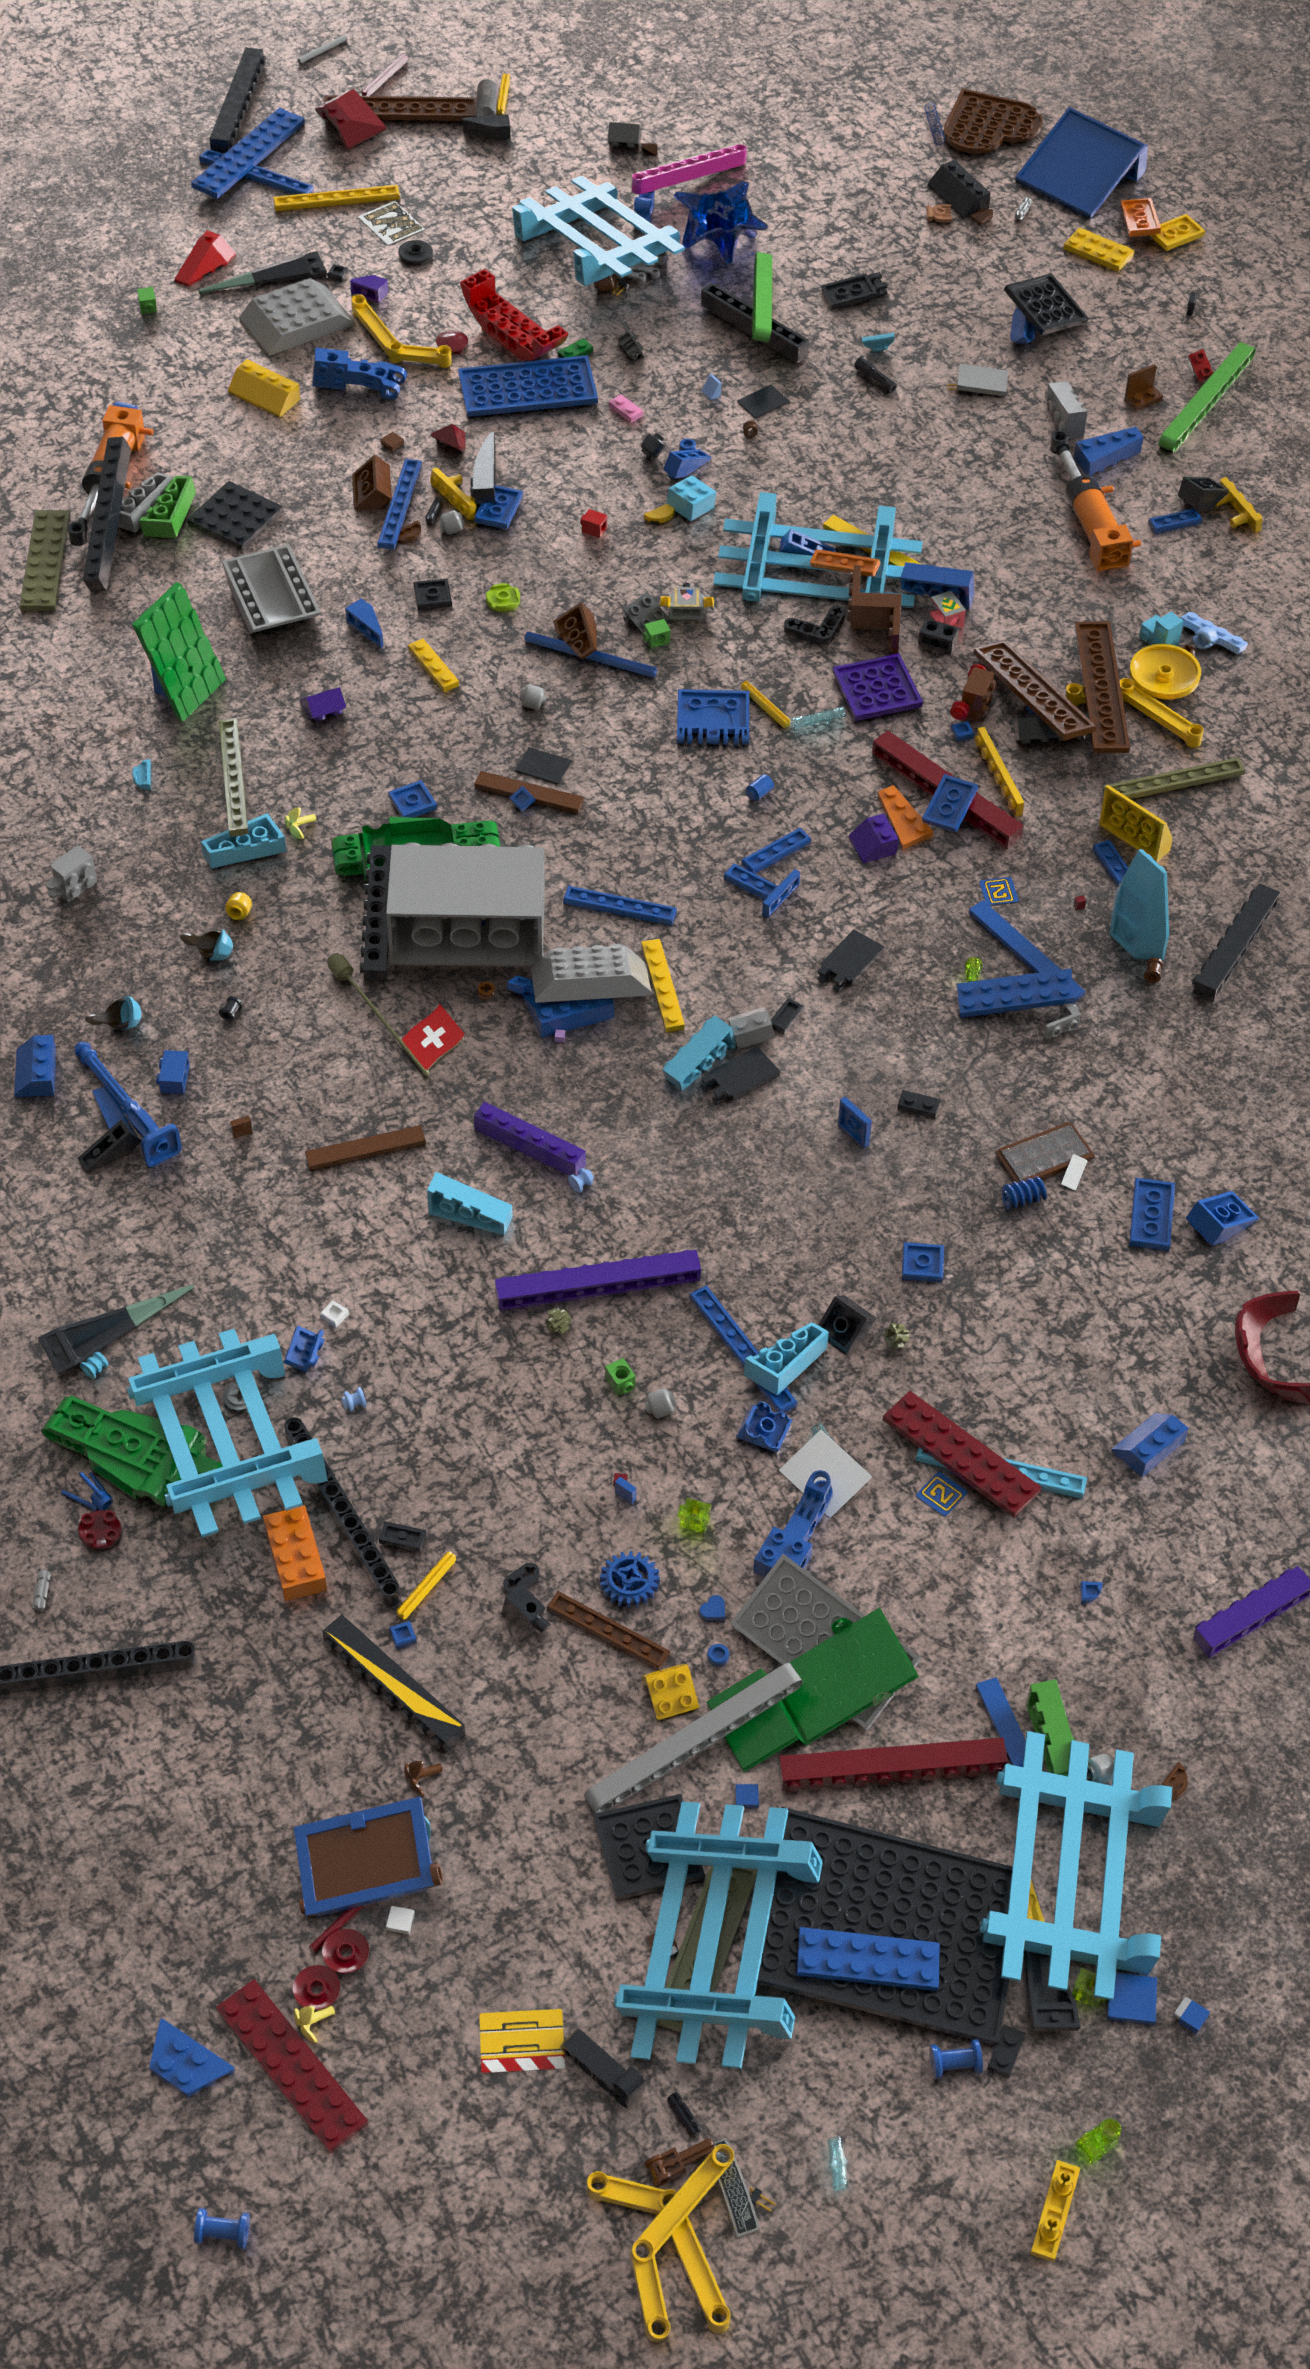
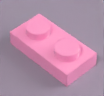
(625, 408)

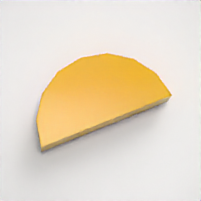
(660, 514)

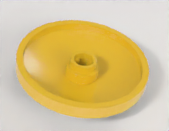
(1165, 671)

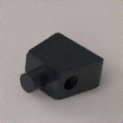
(525, 1610)

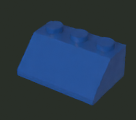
(35, 1067)
(1151, 1442)

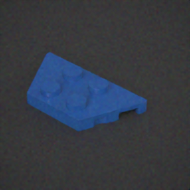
(184, 2061)

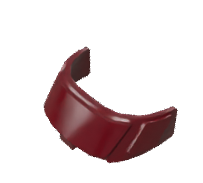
(1248, 1327)

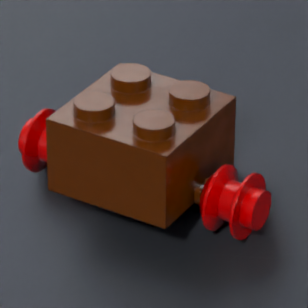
(975, 695)

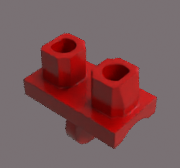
(1200, 365)

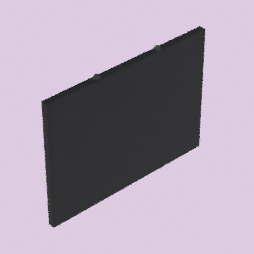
(763, 401)
(543, 765)

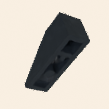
(490, 127)
(112, 1145)

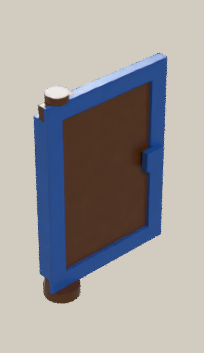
(365, 1858)

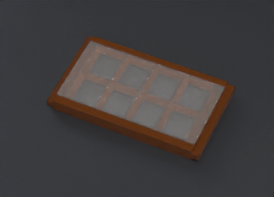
(1044, 1153)

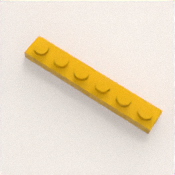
(1000, 772)
(663, 985)

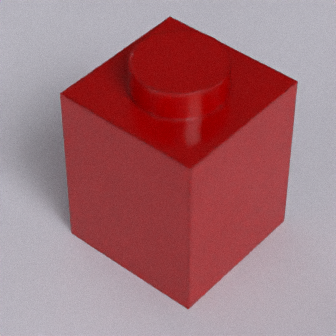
(594, 523)

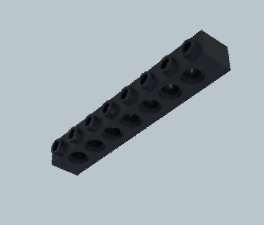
(376, 939)

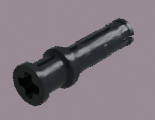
(870, 370)

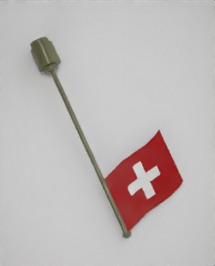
(426, 1040)

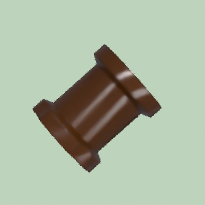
(1153, 971)

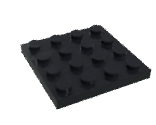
(1046, 304)
(235, 515)
(623, 1845)

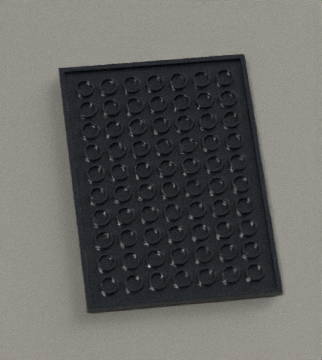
(897, 1891)

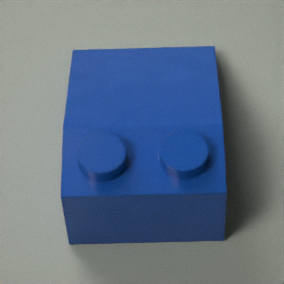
(1221, 1217)

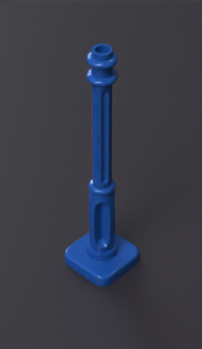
(157, 1143)

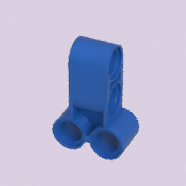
(644, 205)

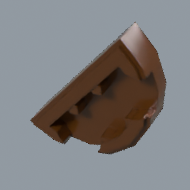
(410, 532)
(1177, 1780)

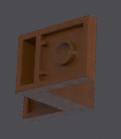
(874, 610)

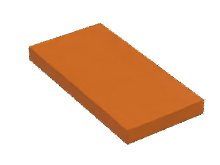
(1140, 217)

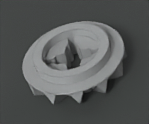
(230, 1398)

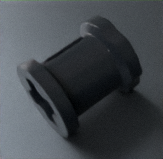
(230, 1009)

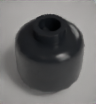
(652, 445)

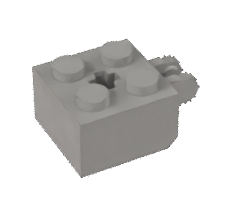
(72, 874)

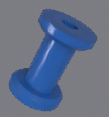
(956, 2059)
(221, 2228)

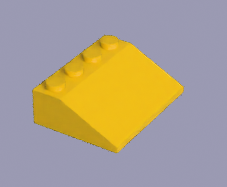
(1134, 824)

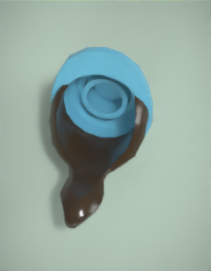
(213, 944)
(120, 1014)

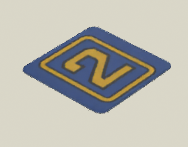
(999, 891)
(941, 1493)

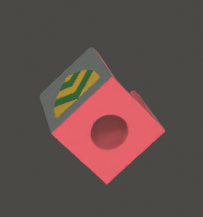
(949, 609)

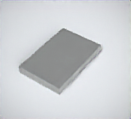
(982, 380)

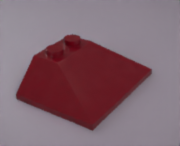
(352, 118)

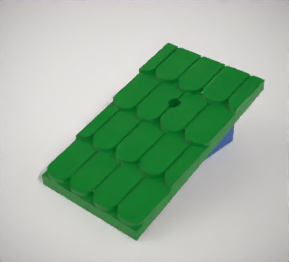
(178, 652)

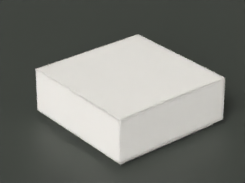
(334, 1313)
(400, 1920)

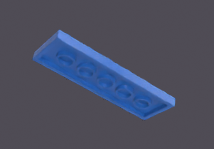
(1016, 993)
(868, 1959)

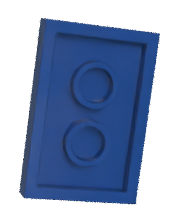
(502, 510)
(950, 803)

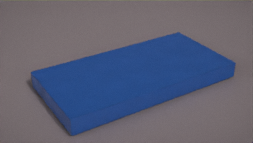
(1152, 1214)

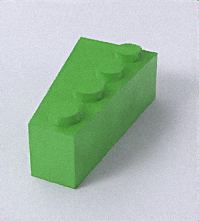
(170, 510)
(1049, 1718)

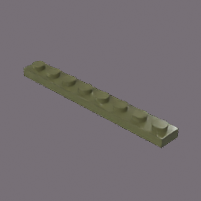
(1180, 778)

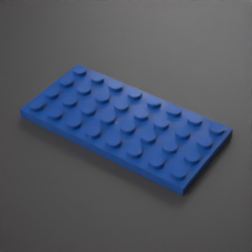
(527, 386)

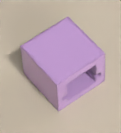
(559, 1035)

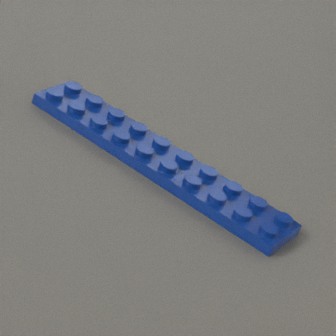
(247, 153)

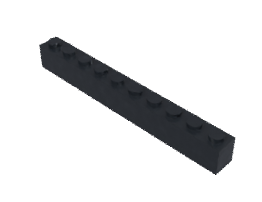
(237, 100)
(106, 514)

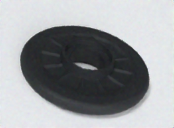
(406, 251)

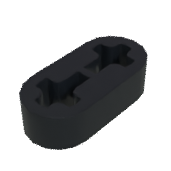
(519, 1576)

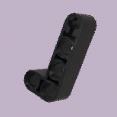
(620, 2083)

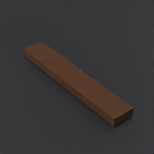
(542, 795)
(365, 1147)
(608, 1631)

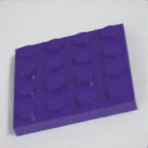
(877, 687)

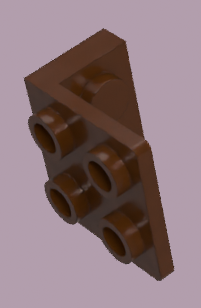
(1141, 390)

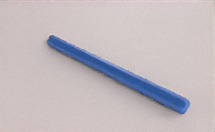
(597, 656)

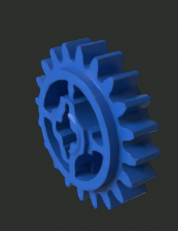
(632, 1585)

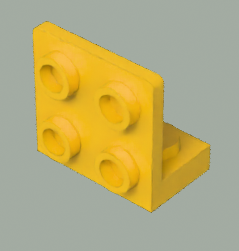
(671, 1691)

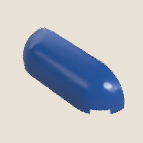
(1021, 330)

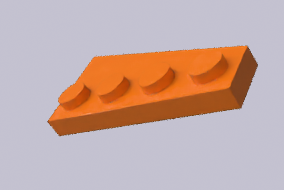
(903, 818)

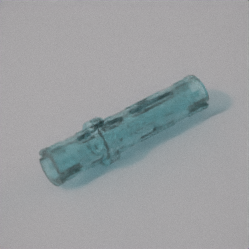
(818, 717)

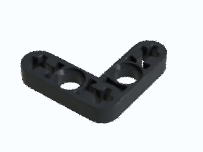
(818, 632)

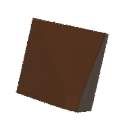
(651, 147)
(982, 215)

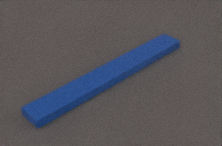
(264, 176)
(399, 504)
(1016, 941)
(736, 1341)

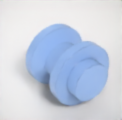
(583, 1178)
(354, 1399)

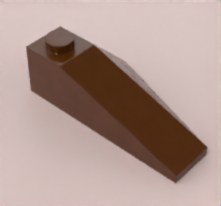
(578, 630)

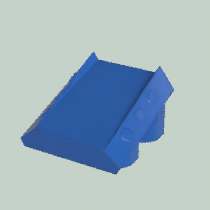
(764, 1427)

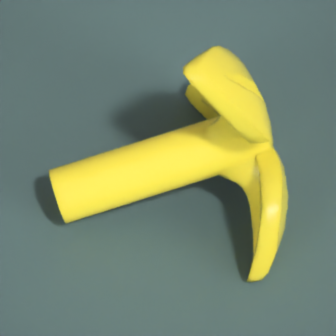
(294, 820)
(307, 2016)

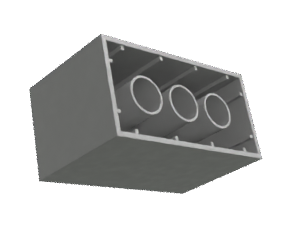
(448, 891)

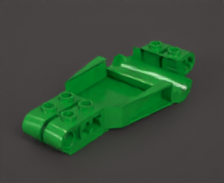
(352, 850)
(124, 1446)

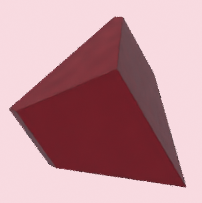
(451, 436)

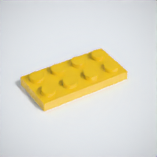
(1098, 249)

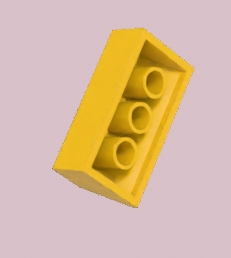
(264, 388)

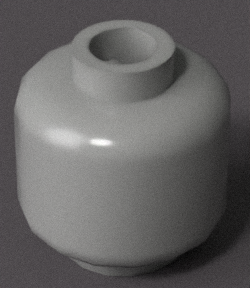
(451, 522)
(532, 697)
(660, 1403)
(1100, 1769)

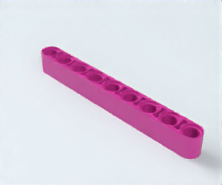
(688, 169)

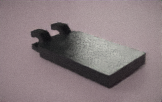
(854, 290)
(850, 959)
(740, 1075)

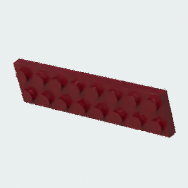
(962, 1454)
(292, 2066)

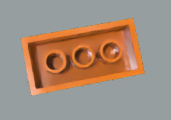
(295, 1553)

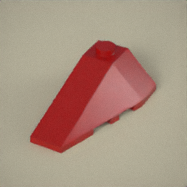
(206, 255)

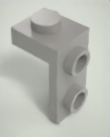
(1069, 1022)

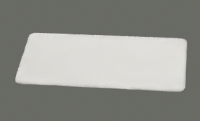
(1074, 1172)

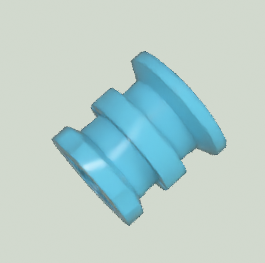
(94, 1365)

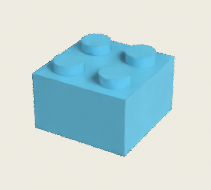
(691, 498)

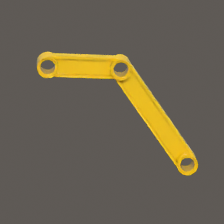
(392, 347)
(1151, 707)
(661, 2229)
(684, 2239)

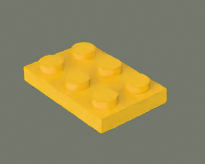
(1178, 232)

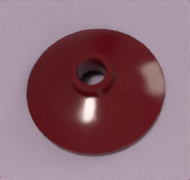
(345, 1941)
(316, 1978)

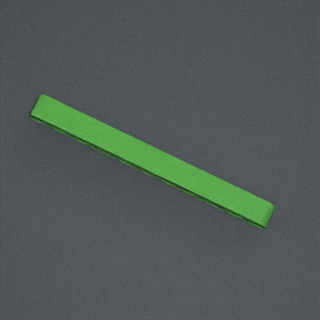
(762, 297)
(1206, 397)

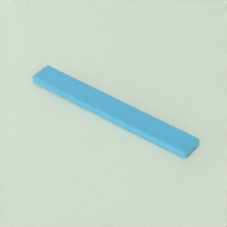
(1047, 1478)

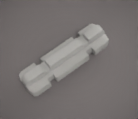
(1022, 209)
(41, 1590)

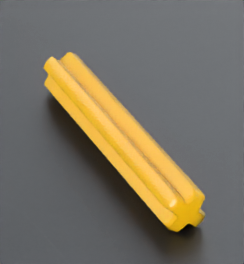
(503, 91)
(765, 704)
(426, 1585)

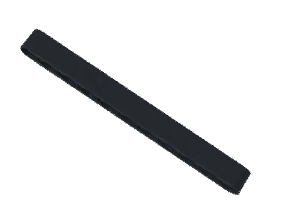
(350, 1518)
(107, 1670)

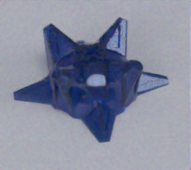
(720, 218)

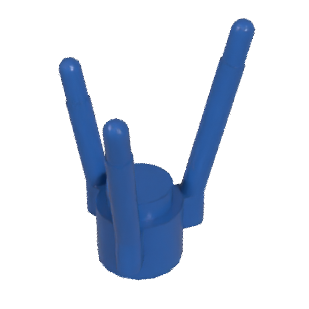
(100, 1498)

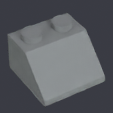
(751, 1027)

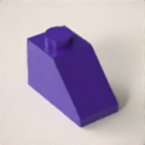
(371, 286)

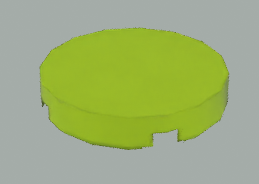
(502, 597)

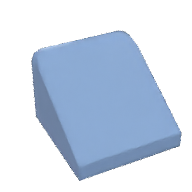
(712, 387)

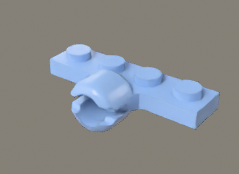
(1209, 634)

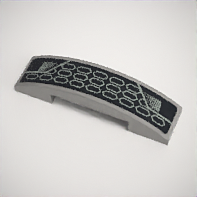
(736, 2197)

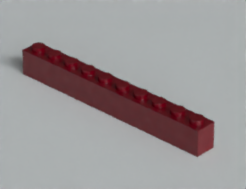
(927, 776)
(892, 1764)

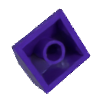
(323, 703)
(874, 839)

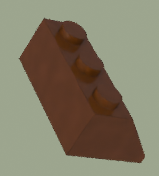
(372, 485)

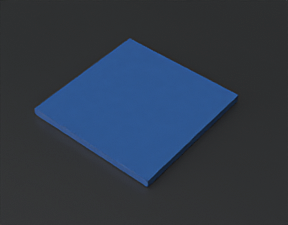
(1080, 162)

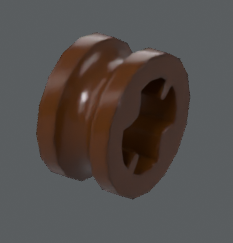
(746, 429)
(486, 985)

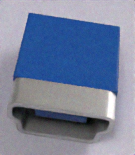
(1191, 2015)

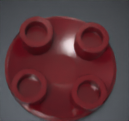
(454, 339)
(99, 1529)

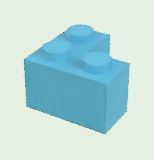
(1162, 630)

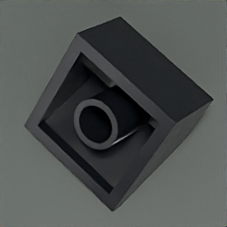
(1201, 492)
(846, 1323)

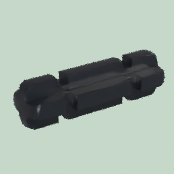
(434, 510)
(684, 2114)

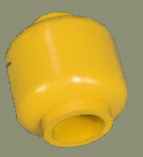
(238, 906)

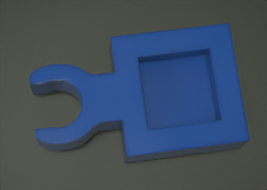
(520, 985)

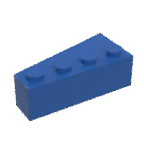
(1106, 450)
(937, 580)

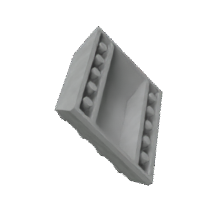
(294, 316)
(270, 588)
(589, 974)

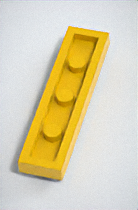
(433, 665)

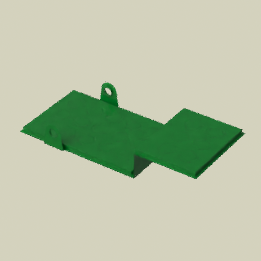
(839, 1679)

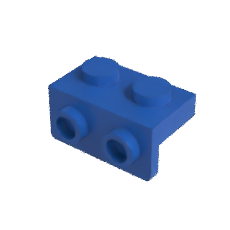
(303, 1349)

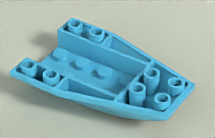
(1141, 909)

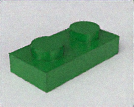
(579, 348)

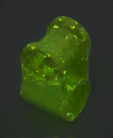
(1096, 2143)

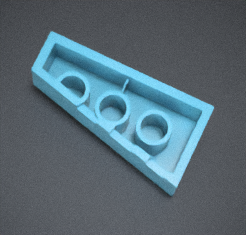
(262, 841)
(700, 1053)
(467, 1205)
(786, 1360)

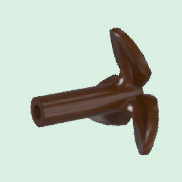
(416, 1771)

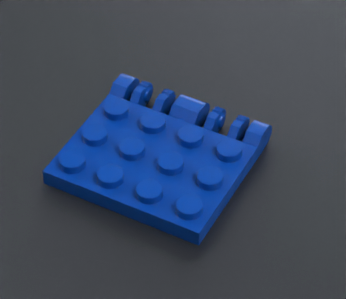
(713, 714)

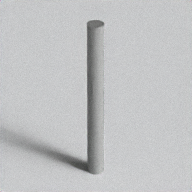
(316, 52)

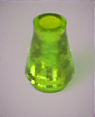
(973, 968)

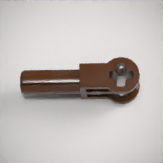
(673, 2163)

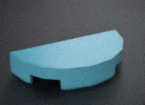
(878, 342)
(142, 774)

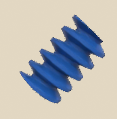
(1023, 1190)

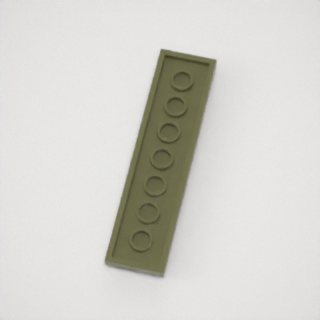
(45, 560)
(738, 1895)

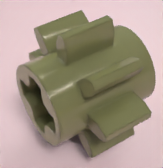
(558, 1320)
(896, 1335)

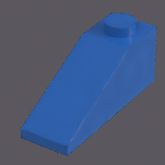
(684, 462)
(798, 543)
(363, 618)

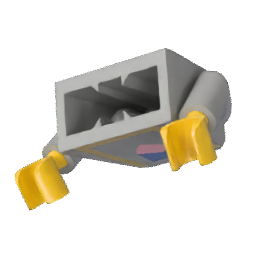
(686, 602)

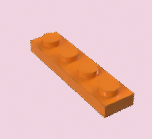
(844, 562)

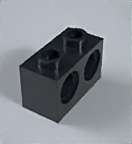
(938, 635)

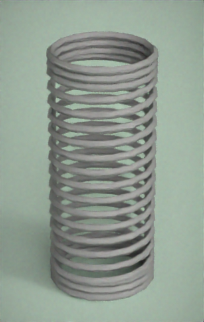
(483, 99)

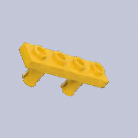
(448, 488)
(1246, 511)
(1055, 2211)

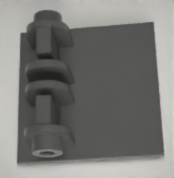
(629, 343)
(643, 611)

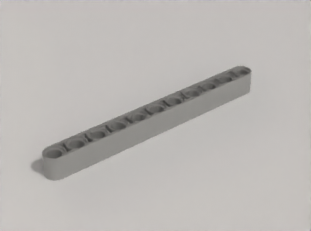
(693, 1738)

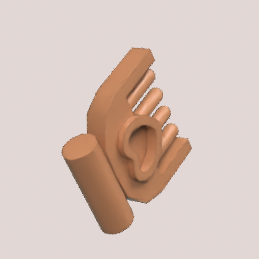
(939, 213)

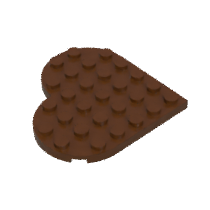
(984, 121)

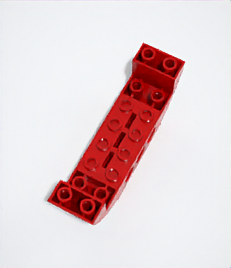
(506, 322)

